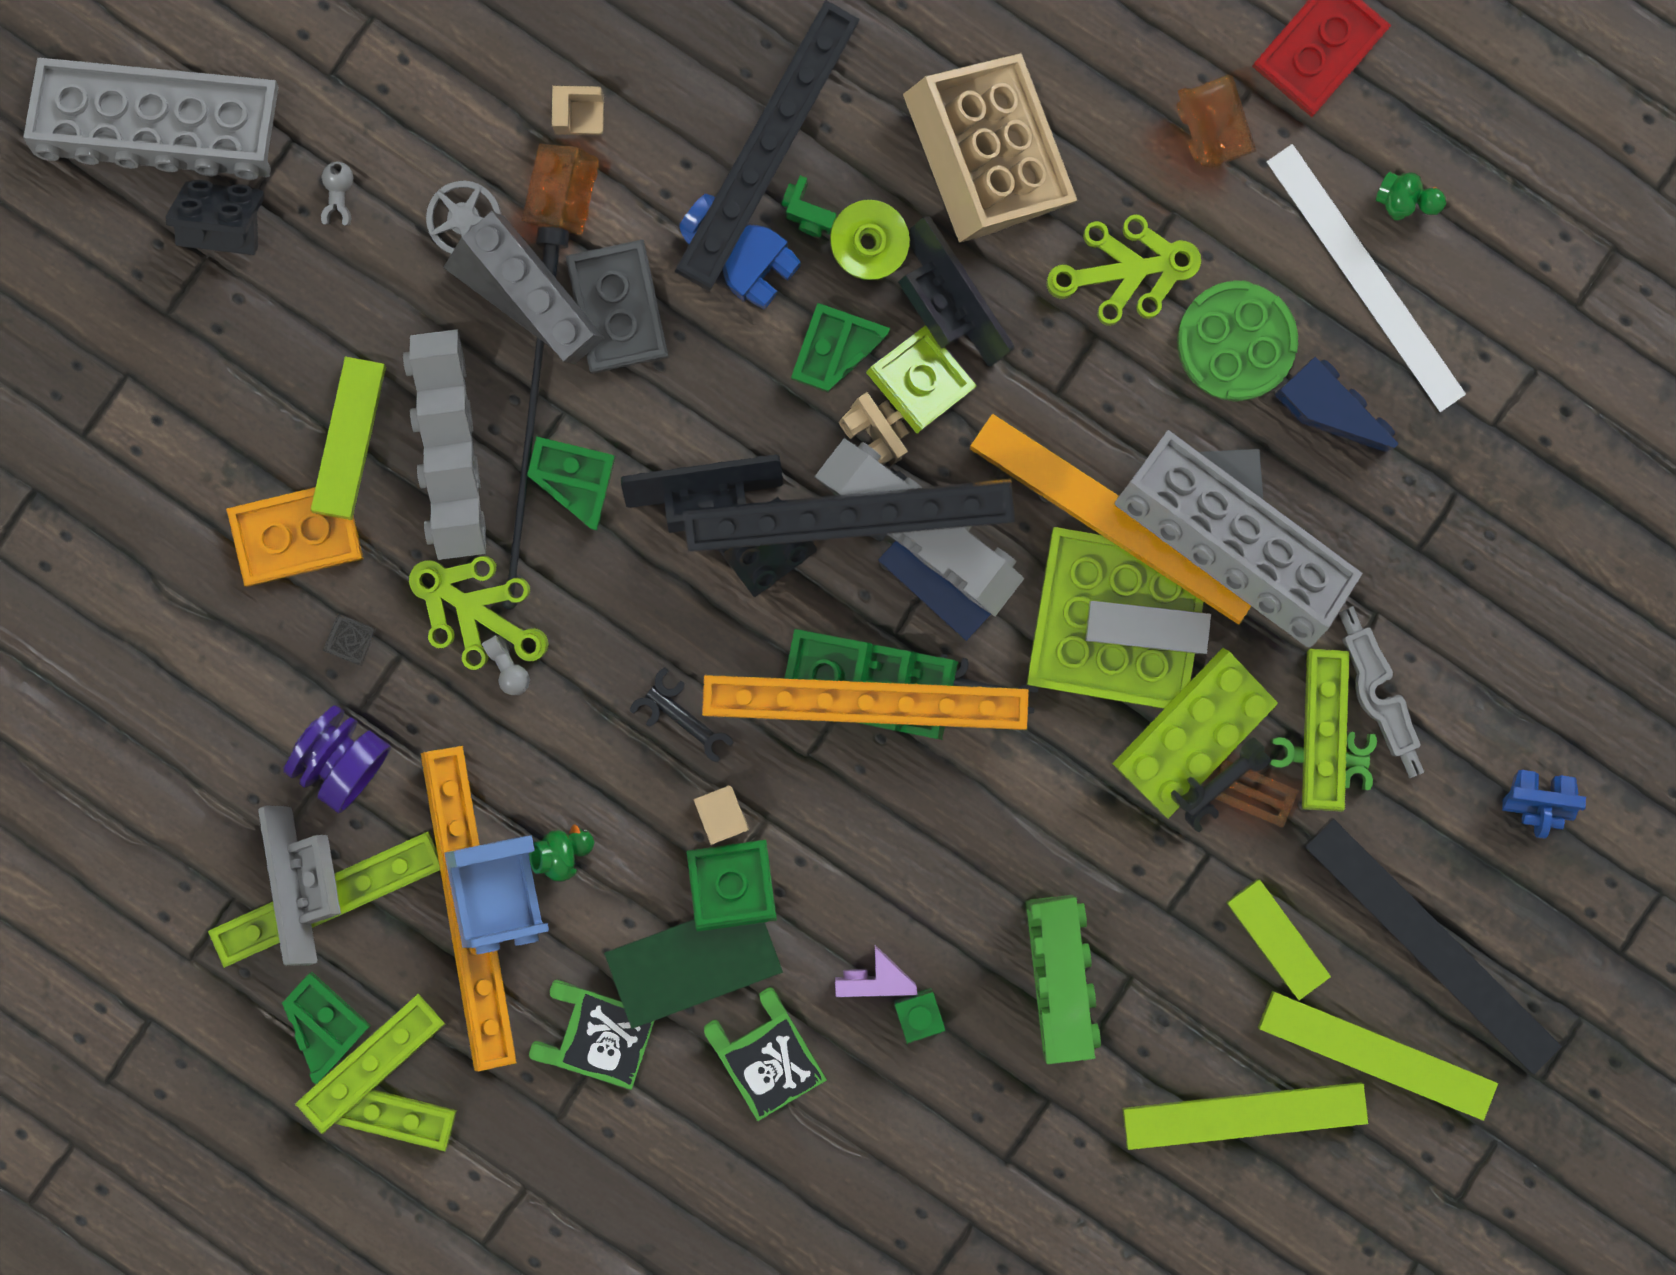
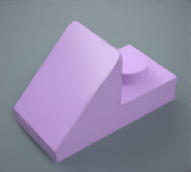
(888, 980)

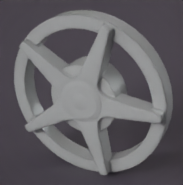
(461, 216)

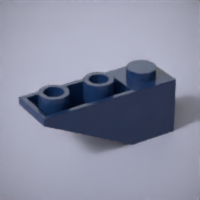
(1326, 404)

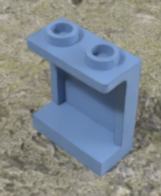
(495, 894)

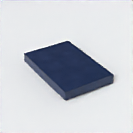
(934, 591)

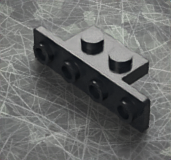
(949, 298)
(701, 486)

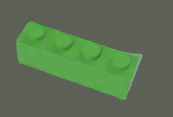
(1061, 980)

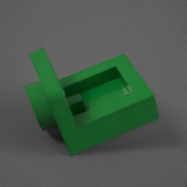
(811, 218)

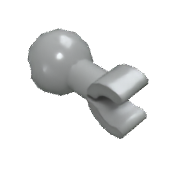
(337, 185)
(513, 678)

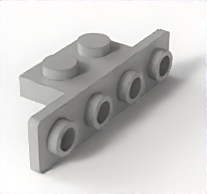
(299, 881)

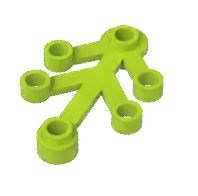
(1131, 268)
(471, 608)

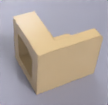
(577, 110)
(721, 814)

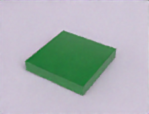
(731, 885)

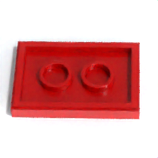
(1320, 50)

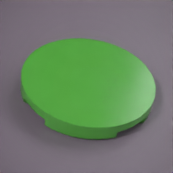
(1237, 341)

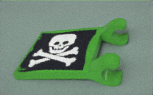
(596, 1038)
(768, 1062)

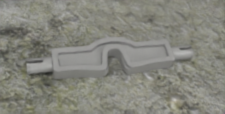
(1390, 712)

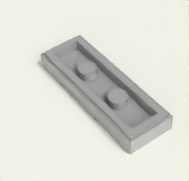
(1148, 627)

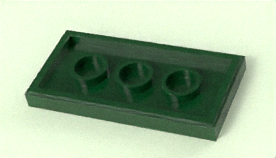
(689, 967)

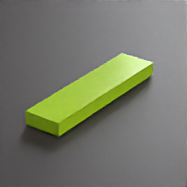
(348, 438)
(1325, 730)
(370, 1064)

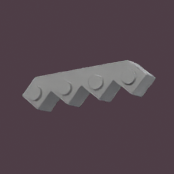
(446, 433)
(953, 553)

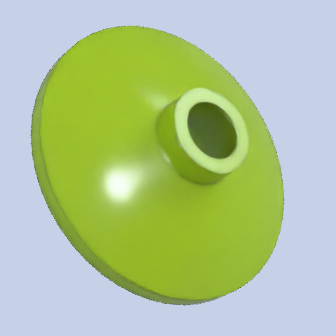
(886, 229)

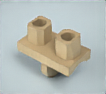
(882, 425)

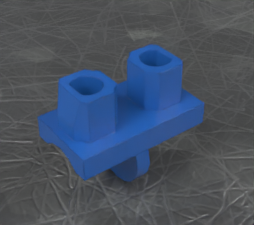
(1544, 808)

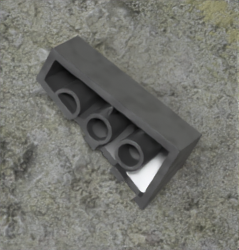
(513, 278)

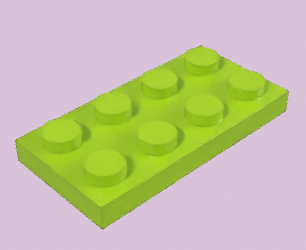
(1195, 731)

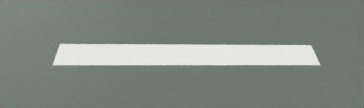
(1366, 278)

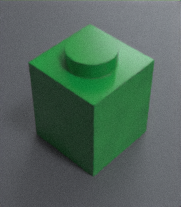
(919, 1015)

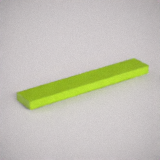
(354, 885)
(1377, 1055)
(1245, 1115)

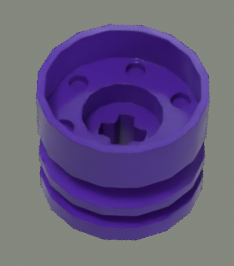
(336, 758)

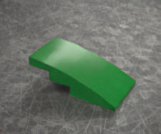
(842, 659)

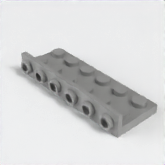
(151, 118)
(1239, 539)

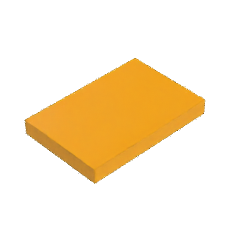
(286, 539)

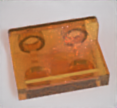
(1215, 122)
(560, 188)

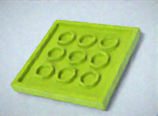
(1093, 568)

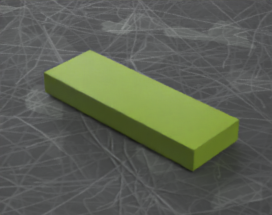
(1278, 939)
(402, 1119)

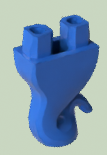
(751, 259)

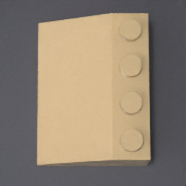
(989, 146)

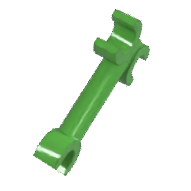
(1356, 759)

